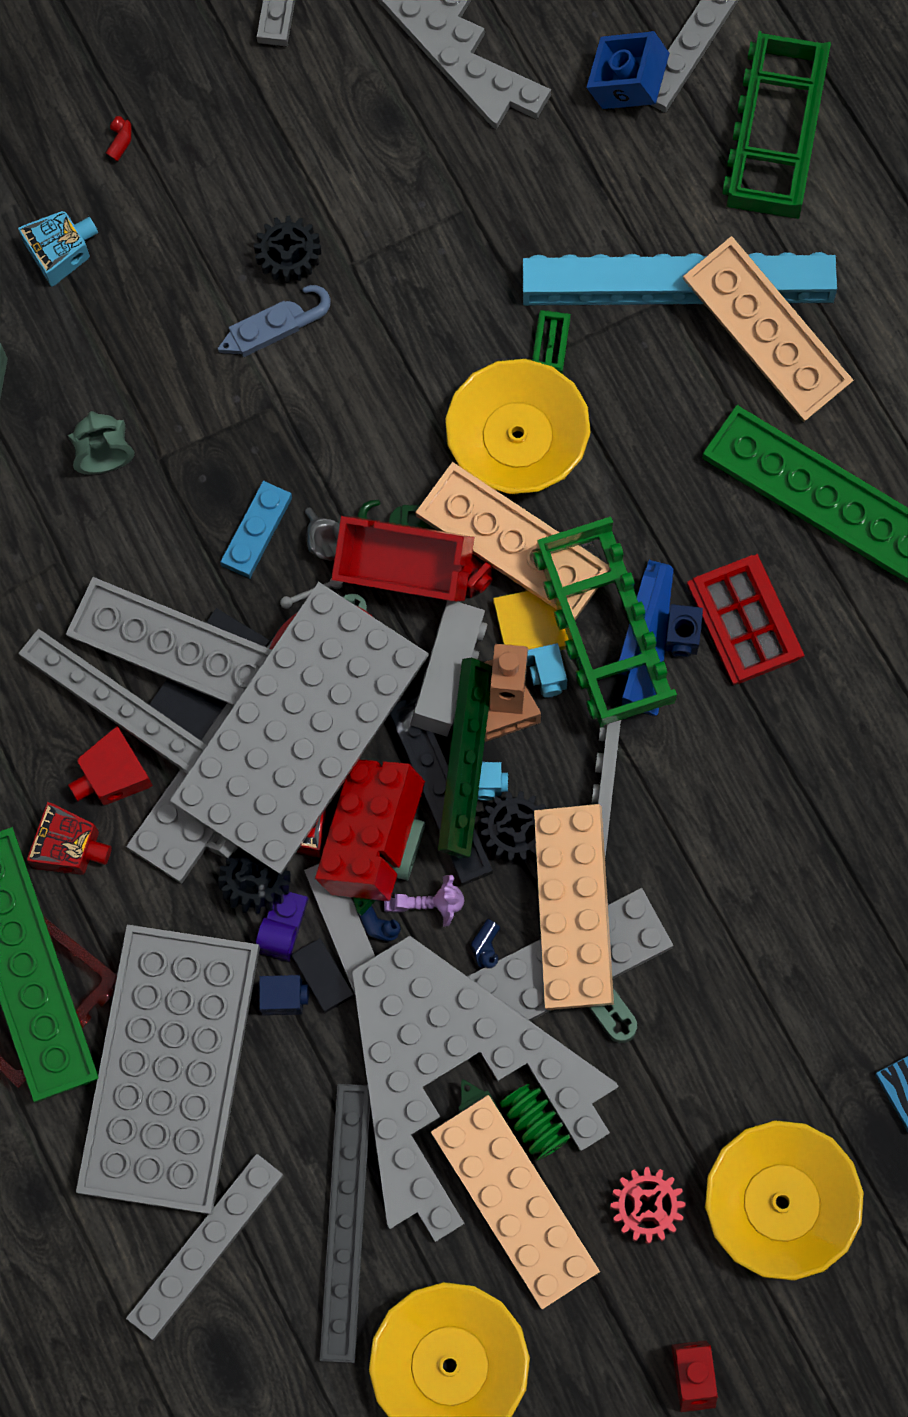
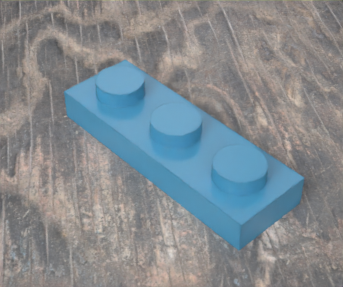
(256, 529)

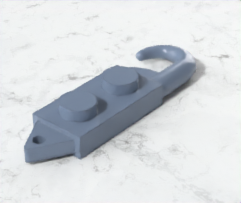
(273, 324)

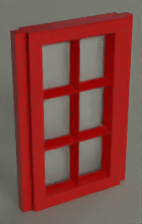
(745, 619)

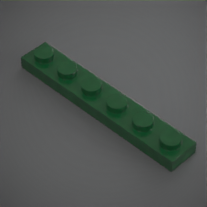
(465, 758)

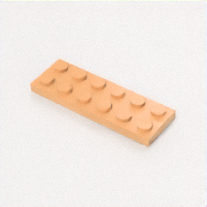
(767, 329)
(505, 535)
(573, 907)
(515, 1202)

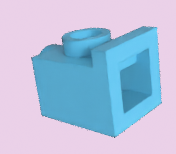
(547, 670)
(492, 781)

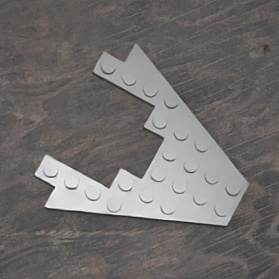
(451, 46)
(421, 1023)

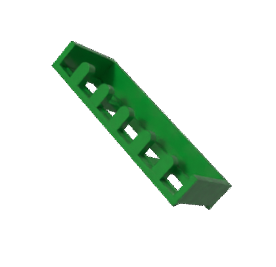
(764, 201)
(634, 610)

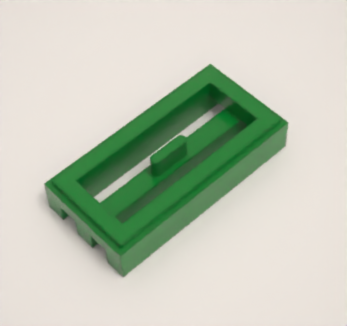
(554, 316)

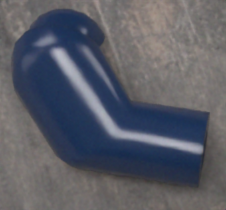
(379, 928)
(482, 945)

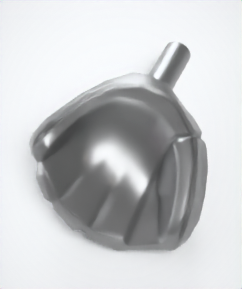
(322, 536)

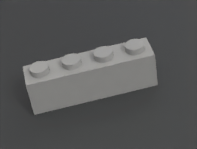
(454, 641)

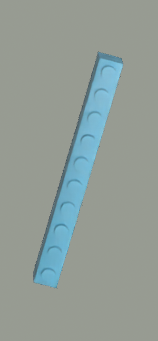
(660, 279)

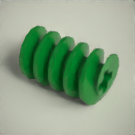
(534, 1121)

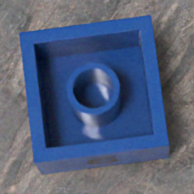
(628, 70)

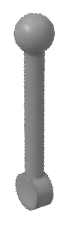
(286, 602)

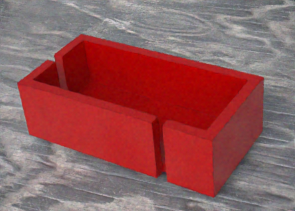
(402, 558)
(370, 820)

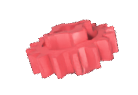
(636, 1193)

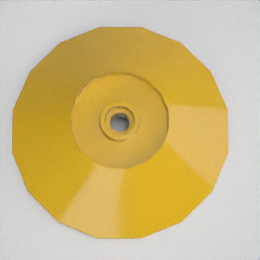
(524, 399)
(792, 1164)
(444, 1325)

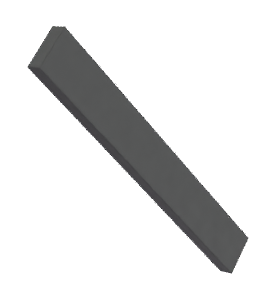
(345, 1224)

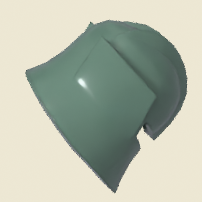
(100, 444)

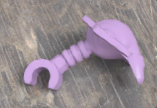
(447, 900)

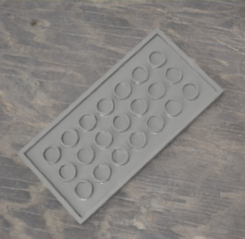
(299, 728)
(168, 1069)

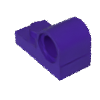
(281, 927)

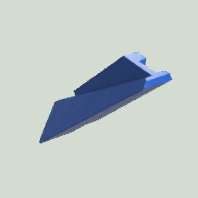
(655, 596)

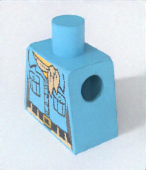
(57, 244)

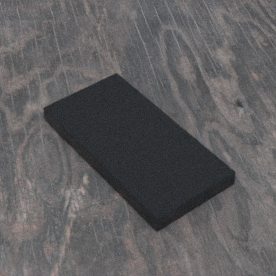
(189, 707)

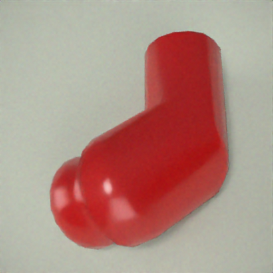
(122, 139)

